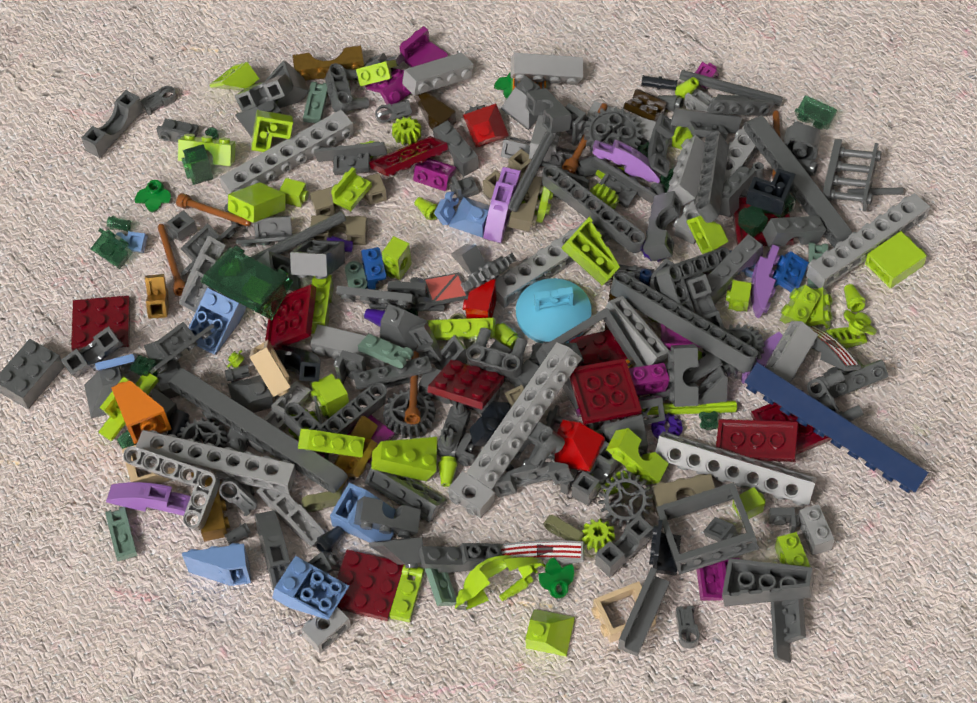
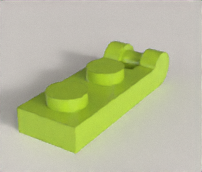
(407, 594)

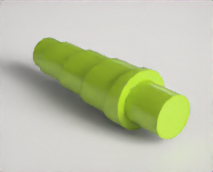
(517, 587)

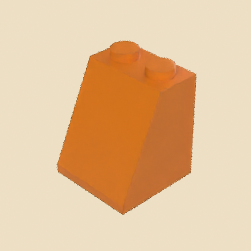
(139, 410)

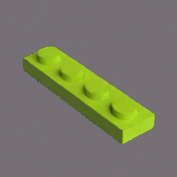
(461, 327)

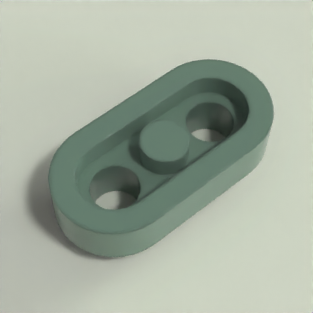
(355, 276)

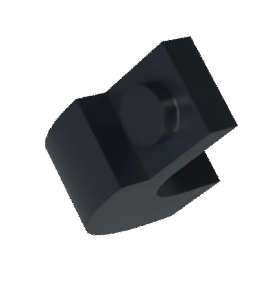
(300, 361)

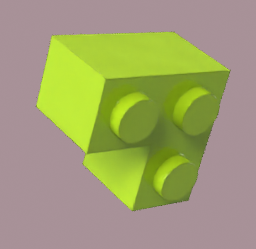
(268, 125)
(330, 395)

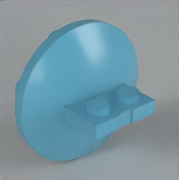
(551, 309)

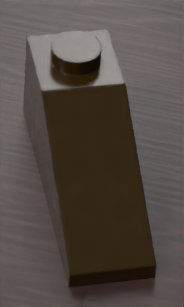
(434, 110)

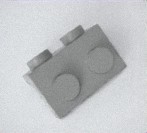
(697, 101)

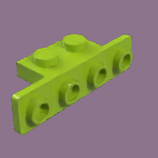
(110, 407)

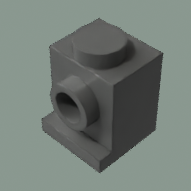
(181, 226)

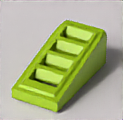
(847, 343)

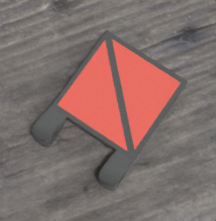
(441, 290)

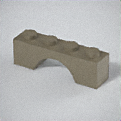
(323, 202)

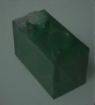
(197, 164)

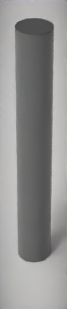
(878, 191)

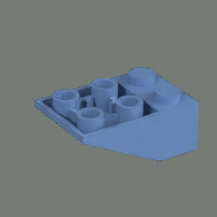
(220, 311)
(344, 514)
(221, 564)
(309, 589)

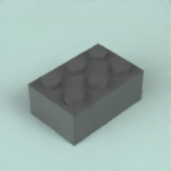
(317, 258)
(29, 373)

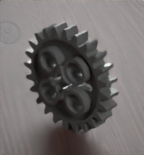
(602, 122)
(488, 271)
(746, 335)

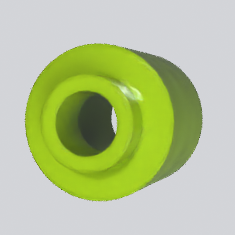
(505, 335)

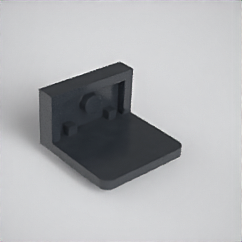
(660, 552)

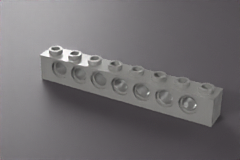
(289, 153)
(739, 154)
(854, 250)
(551, 266)
(524, 415)
(726, 459)
(261, 478)

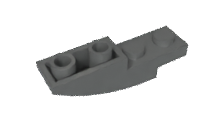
(272, 545)
(457, 558)

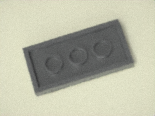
(370, 296)

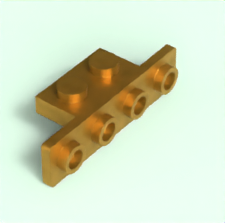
(356, 465)

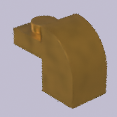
(157, 296)

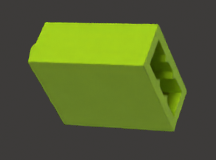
(256, 202)
(895, 259)

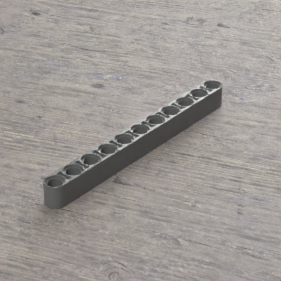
(257, 430)

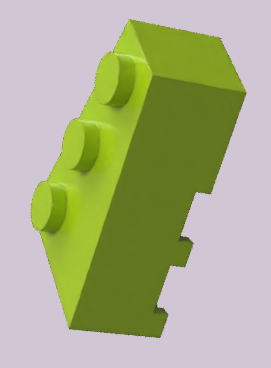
(591, 252)
(407, 457)

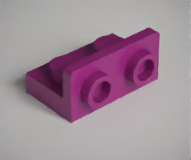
(433, 174)
(649, 379)

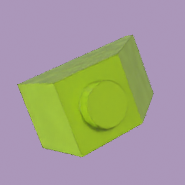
(707, 235)

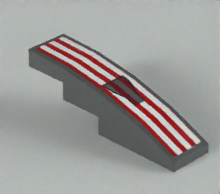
(833, 351)

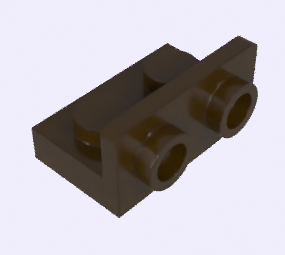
(645, 105)

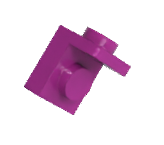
(707, 70)

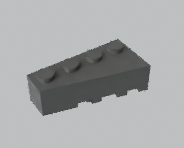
(765, 582)

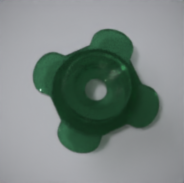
(708, 425)

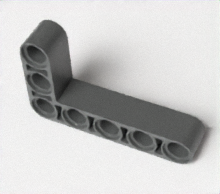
(672, 277)
(338, 420)

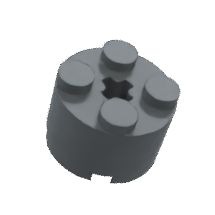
(802, 140)

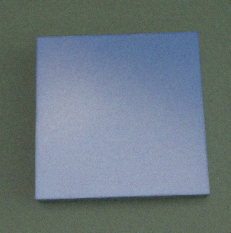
(115, 361)

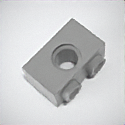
(466, 485)
(815, 529)
(323, 638)

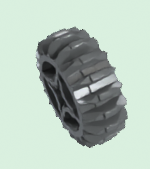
(395, 413)
(207, 430)
(609, 506)

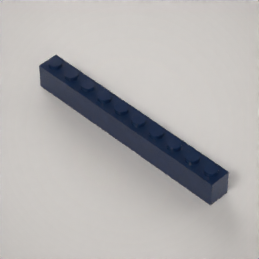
(835, 427)

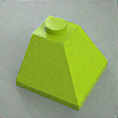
(236, 78)
(549, 632)

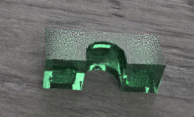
(754, 221)

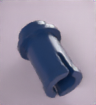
(645, 276)

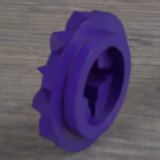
(676, 426)

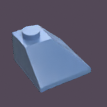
(470, 217)

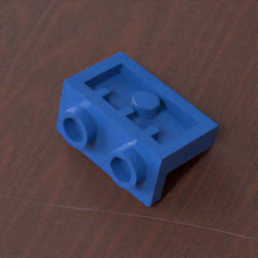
(373, 267)
(789, 271)

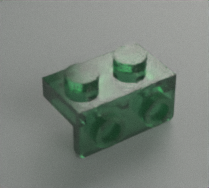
(816, 113)
(112, 249)

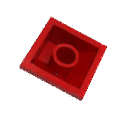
(485, 125)
(481, 301)
(580, 445)

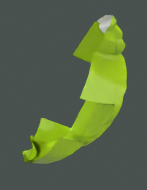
(477, 579)

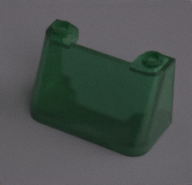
(248, 282)

